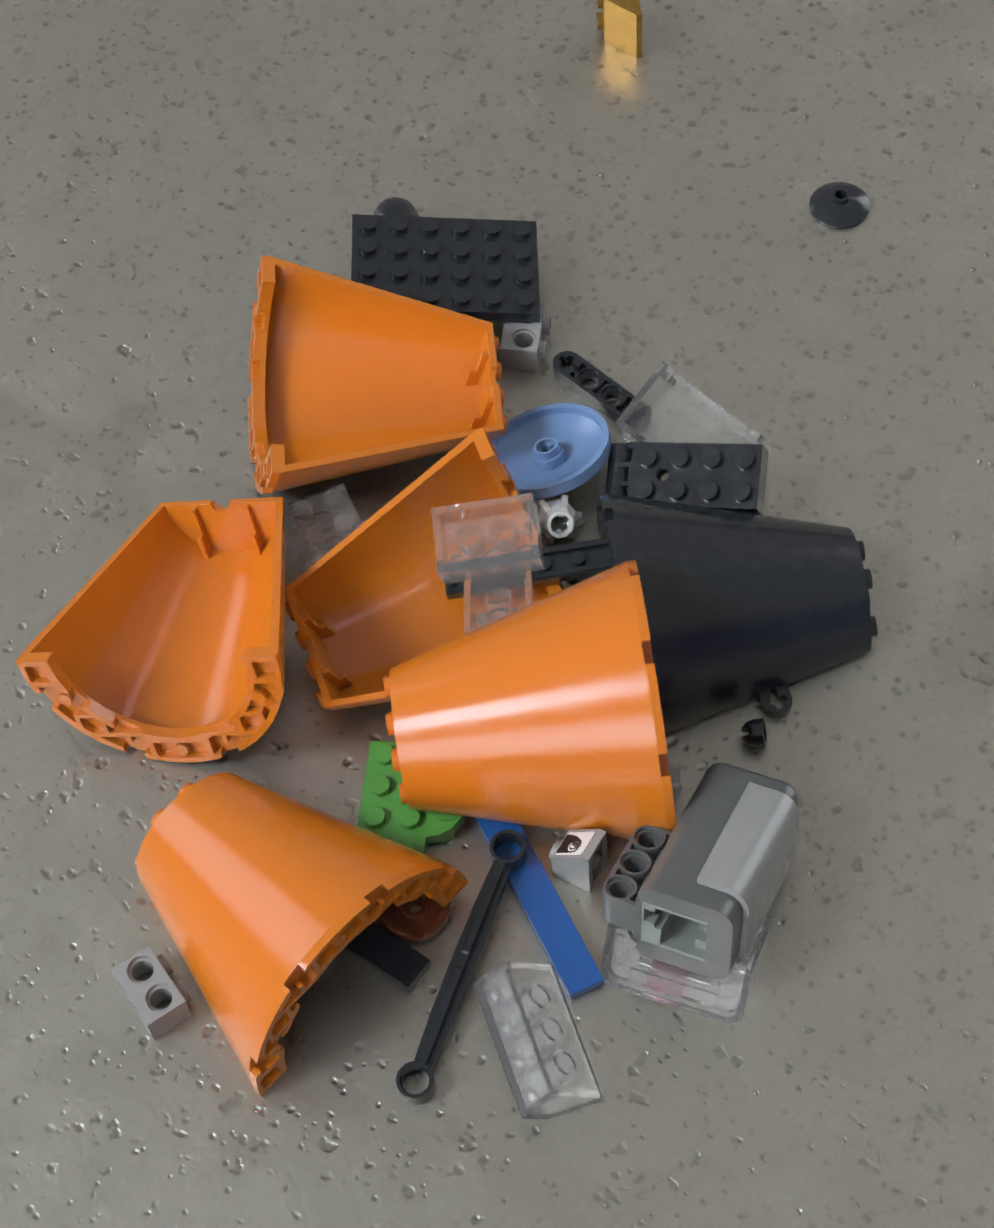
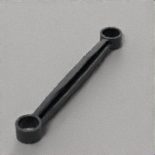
(462, 967)

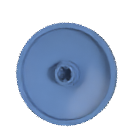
(554, 448)

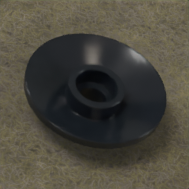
(839, 205)

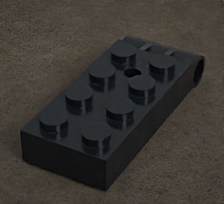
(699, 473)

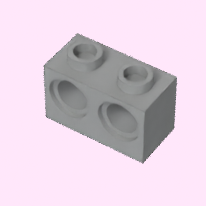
(524, 343)
(147, 994)

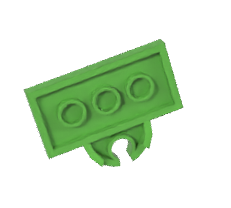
(386, 816)

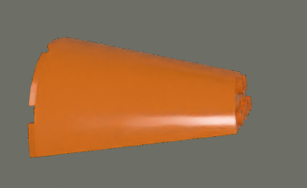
(360, 378)
(380, 587)
(175, 634)
(540, 716)
(268, 899)

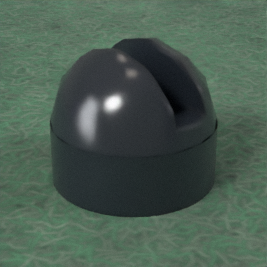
(757, 733)

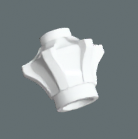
(564, 526)

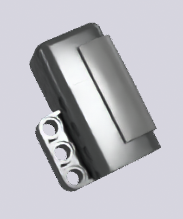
(712, 880)

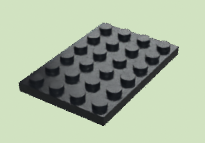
(451, 263)

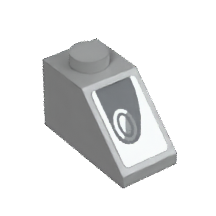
(580, 857)

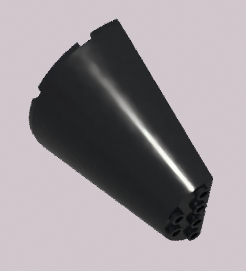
(738, 599)

